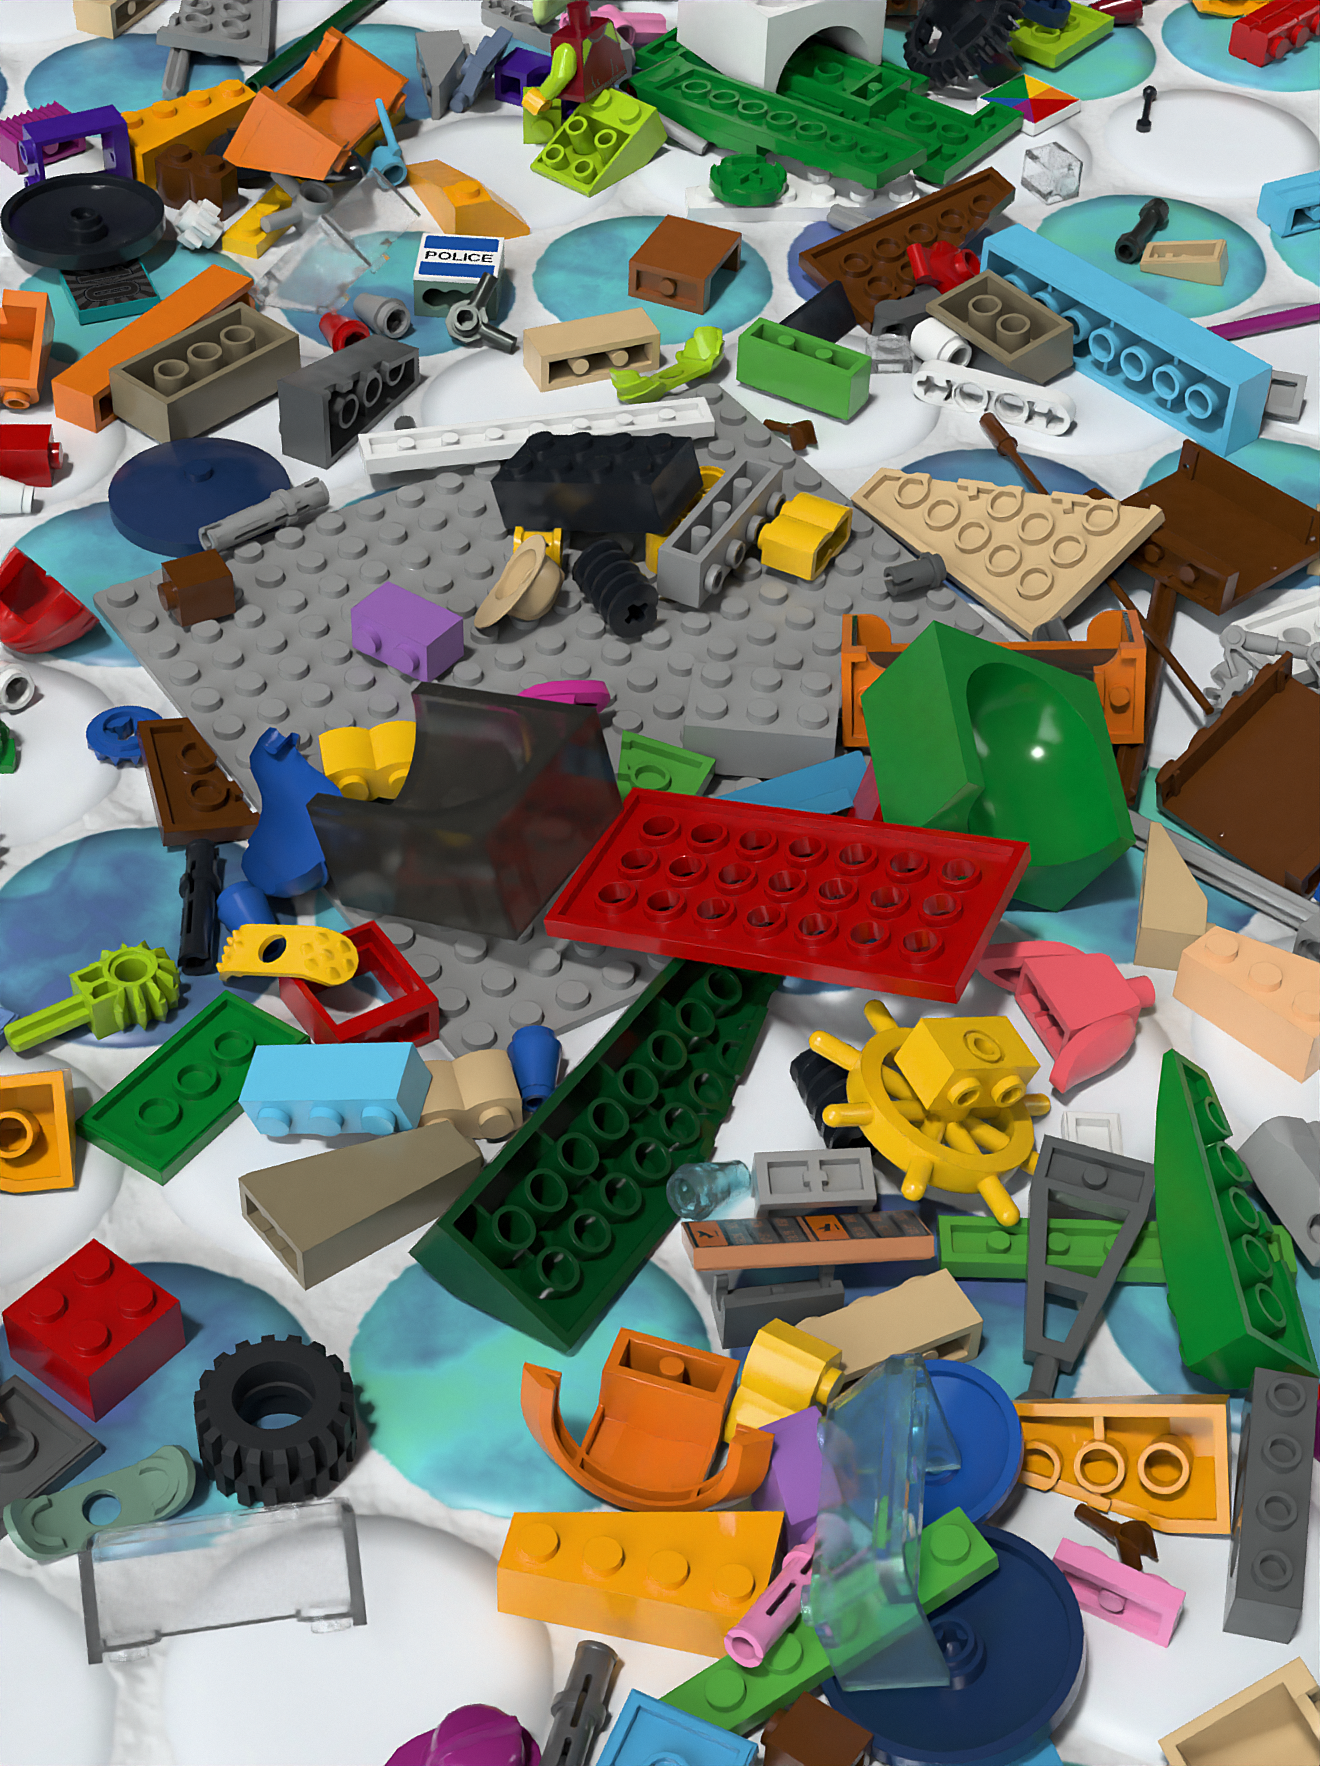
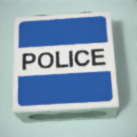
(451, 269)

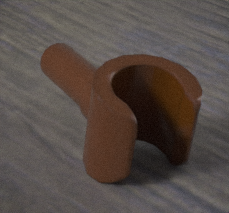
(800, 433)
(1130, 1537)

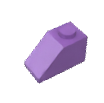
(793, 1476)

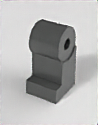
(905, 314)

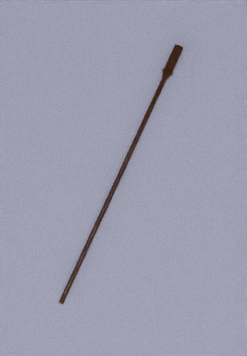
(1007, 446)

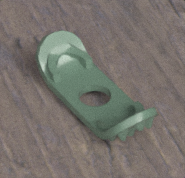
(146, 1491)

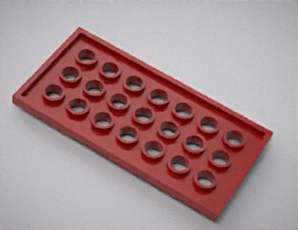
(613, 871)

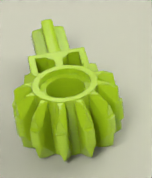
(107, 996)

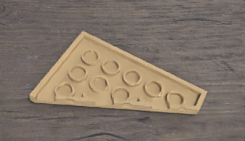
(1009, 547)

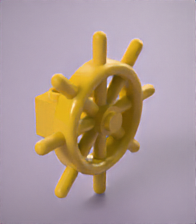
(951, 1080)

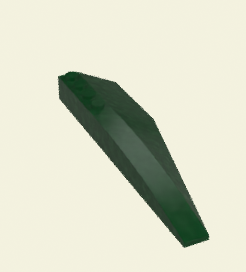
(586, 1176)

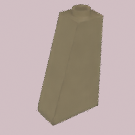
(357, 1198)

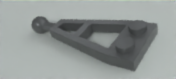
(1091, 1182)

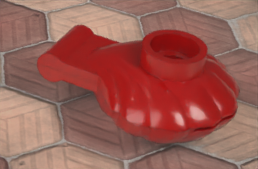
(942, 265)

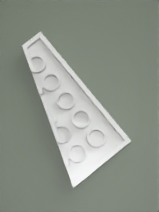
(807, 198)

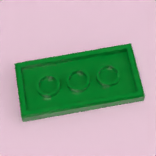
(184, 1089)

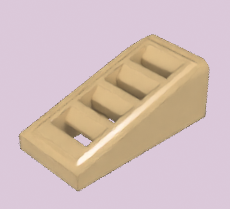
(1188, 260)

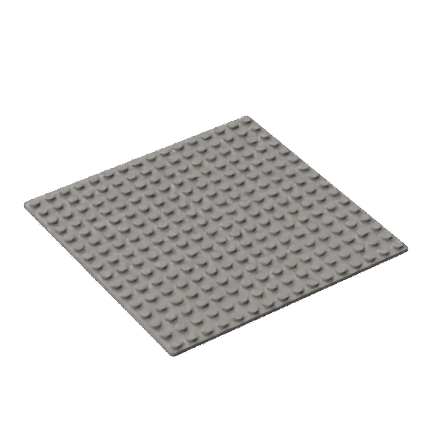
(294, 669)

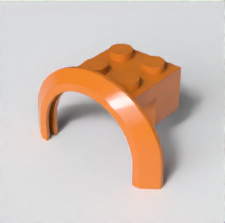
(653, 1428)

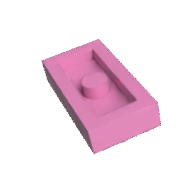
(1119, 1593)

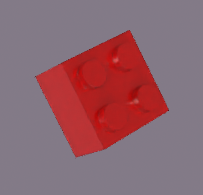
(94, 1329)

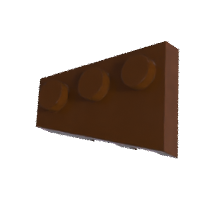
(188, 787)

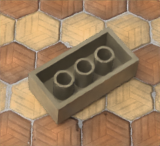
(204, 374)

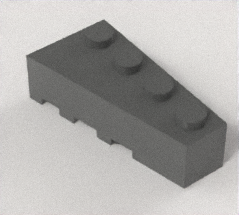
(343, 397)

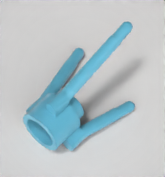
(385, 158)

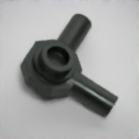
(469, 321)

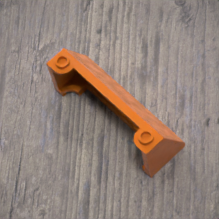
(318, 113)

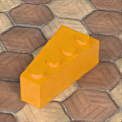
(185, 120)
(640, 1574)

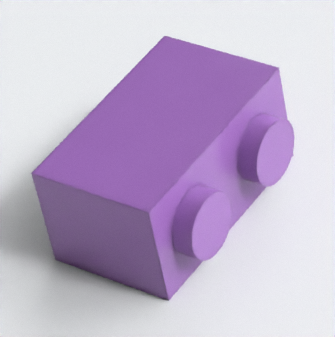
(407, 632)

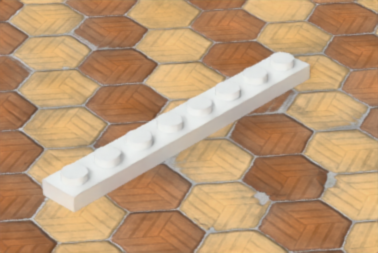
(502, 438)

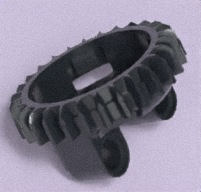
(979, 32)

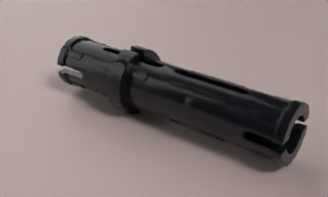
(199, 890)

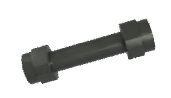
(1131, 244)

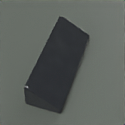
(824, 315)

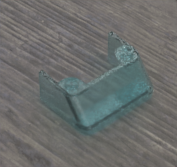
(870, 1528)

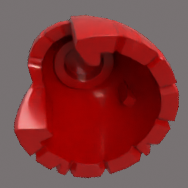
(37, 609)

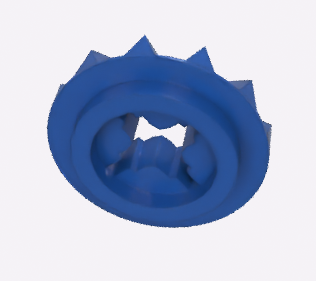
(110, 728)

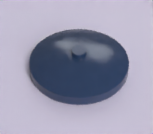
(187, 484)
(1012, 1666)

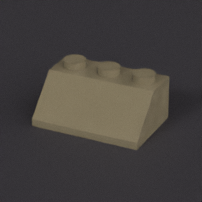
(1007, 325)

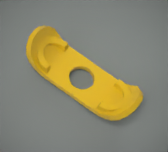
(309, 954)

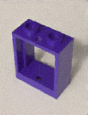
(68, 127)

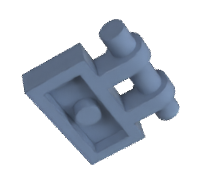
(480, 69)

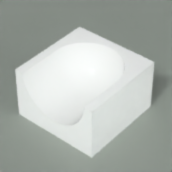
(758, 36)

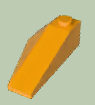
(463, 203)
(37, 1131)
(1135, 1456)

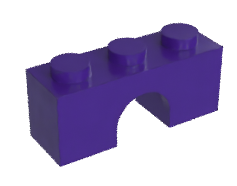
(524, 69)

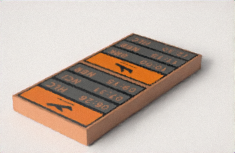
(806, 1240)

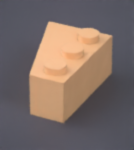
(1255, 996)

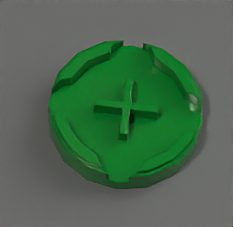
(748, 180)

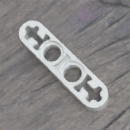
(994, 389)

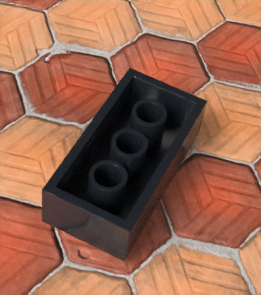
(598, 482)

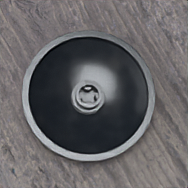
(83, 221)

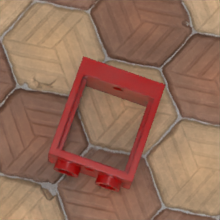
(408, 1018)

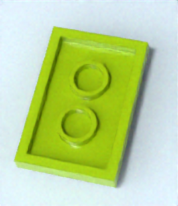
(1055, 46)

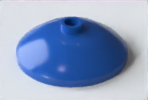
(987, 1439)

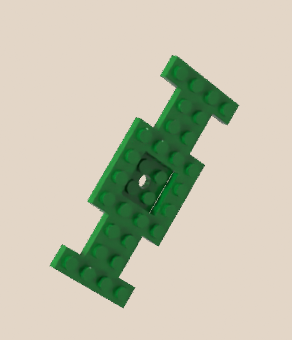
(876, 97)

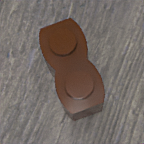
(188, 175)

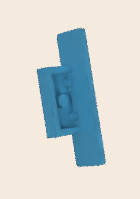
(815, 789)

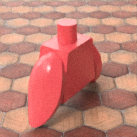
(1072, 1001)

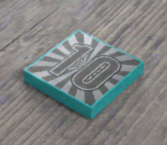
(109, 291)

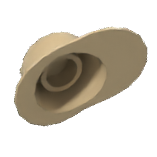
(525, 587)

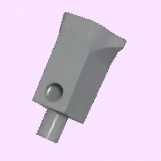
(1286, 1170)

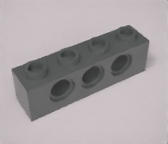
(1271, 1506)

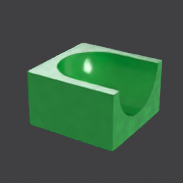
(999, 751)

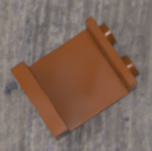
(680, 260)

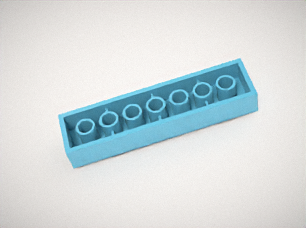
(1139, 344)

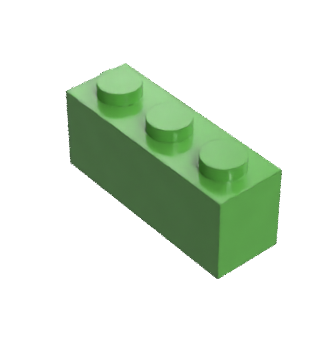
(803, 368)

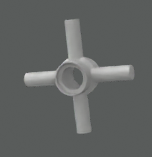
(308, 204)

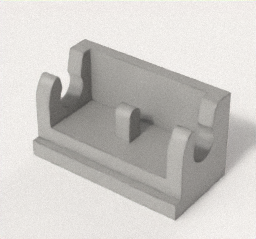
(813, 1180)

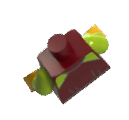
(583, 58)

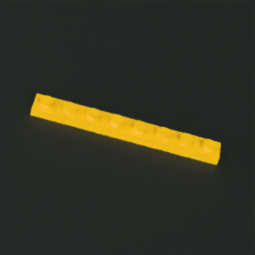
(246, 234)

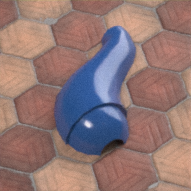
(284, 848)

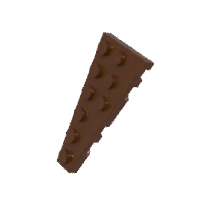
(874, 256)

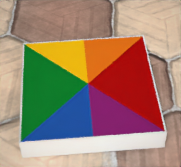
(1039, 101)

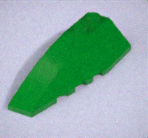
(1222, 1282)

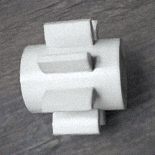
(198, 224)

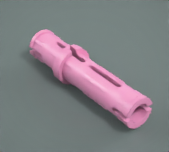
(758, 1630)

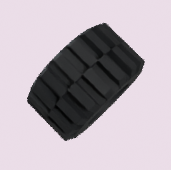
(268, 1381)

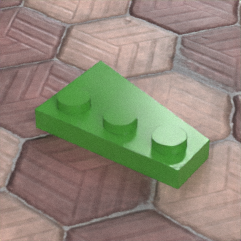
(661, 767)

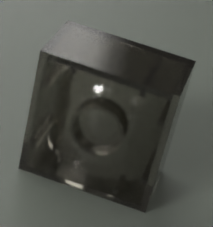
(488, 818)

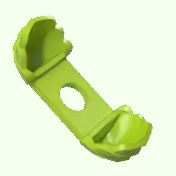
(698, 359)

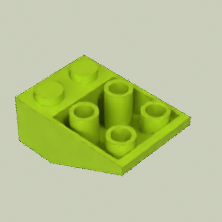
(602, 143)

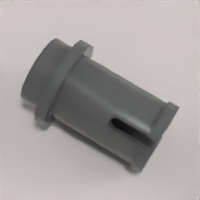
(915, 574)

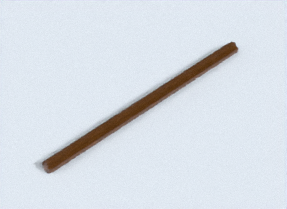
(1131, 756)

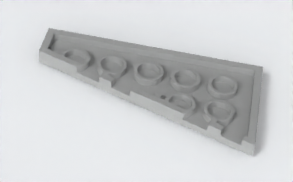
(220, 28)

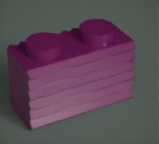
(12, 133)

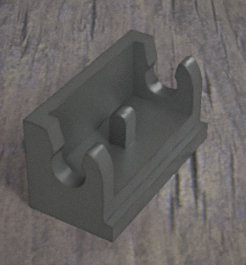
(746, 1310)

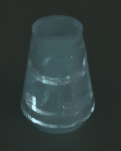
(704, 1188)

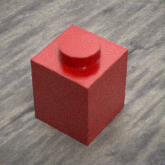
(29, 453)

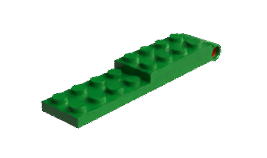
(763, 122)

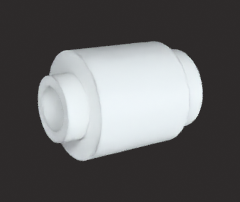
(937, 341)

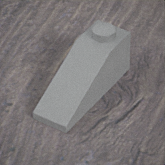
(439, 67)

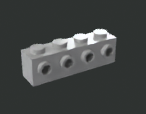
(719, 530)

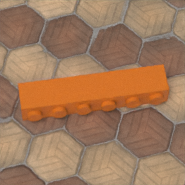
(84, 388)

